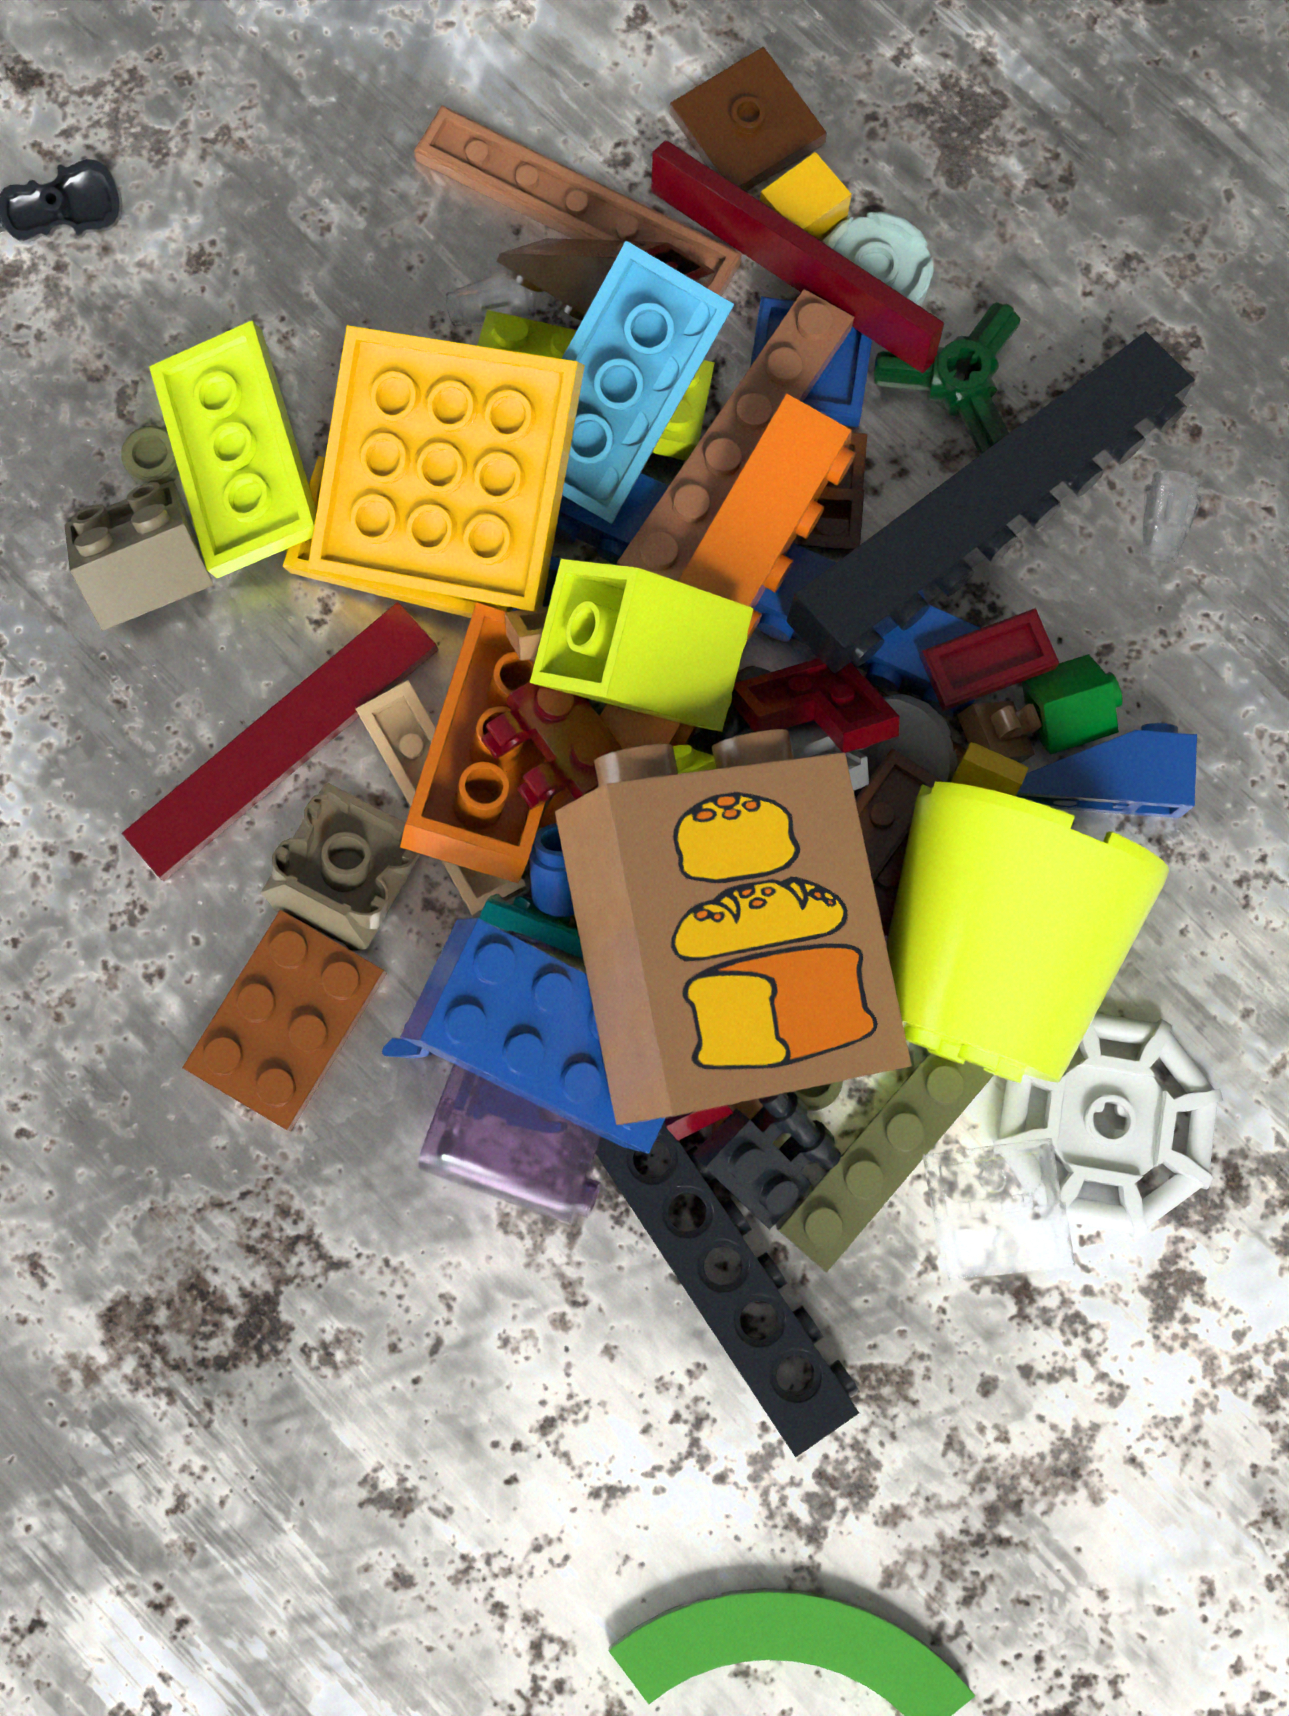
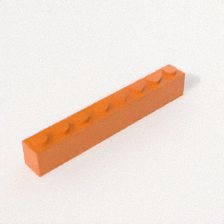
(749, 541)

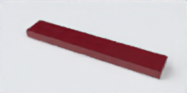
(795, 255)
(279, 742)

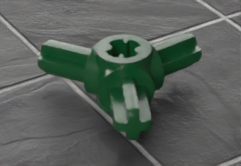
(967, 355)

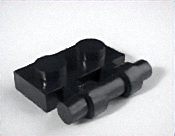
(757, 1171)

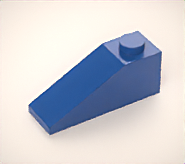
(1130, 775)

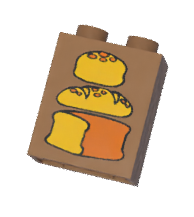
(728, 927)

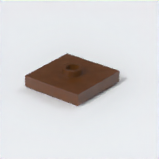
(748, 121)

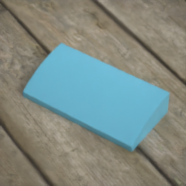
(639, 358)

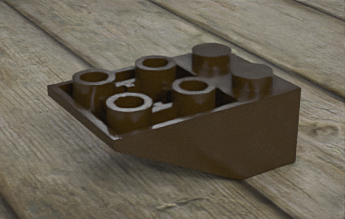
(577, 267)

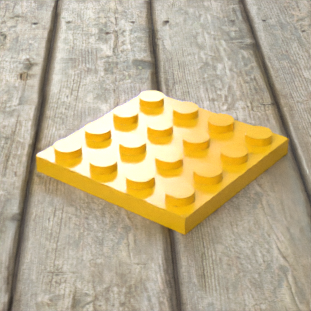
(445, 467)

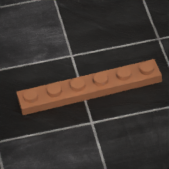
(785, 365)

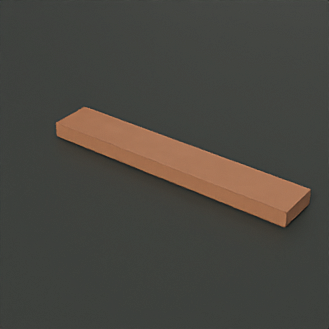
(557, 193)

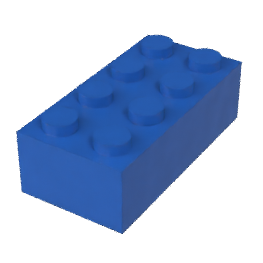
(521, 1026)

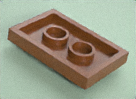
(285, 1020)

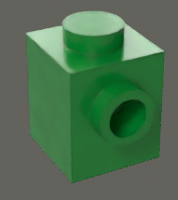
(1074, 703)

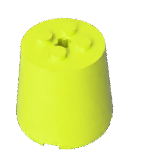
(1011, 928)

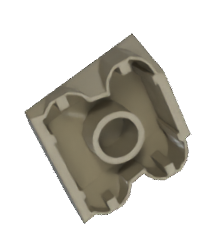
(340, 868)

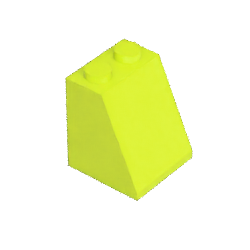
(642, 643)

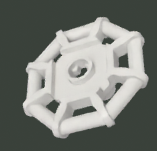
(1147, 1128)

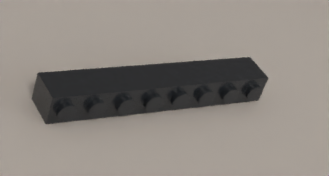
(989, 503)

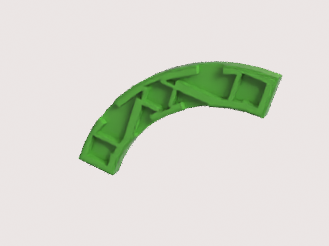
(790, 1628)

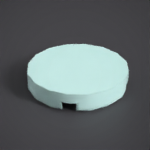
(888, 250)

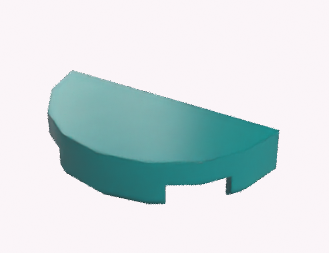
(527, 919)

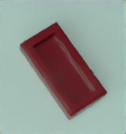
(989, 659)

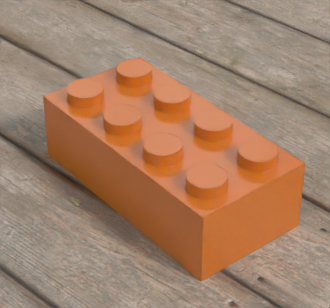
(465, 797)

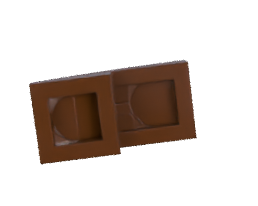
(843, 505)

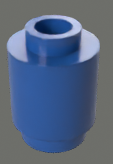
(549, 874)

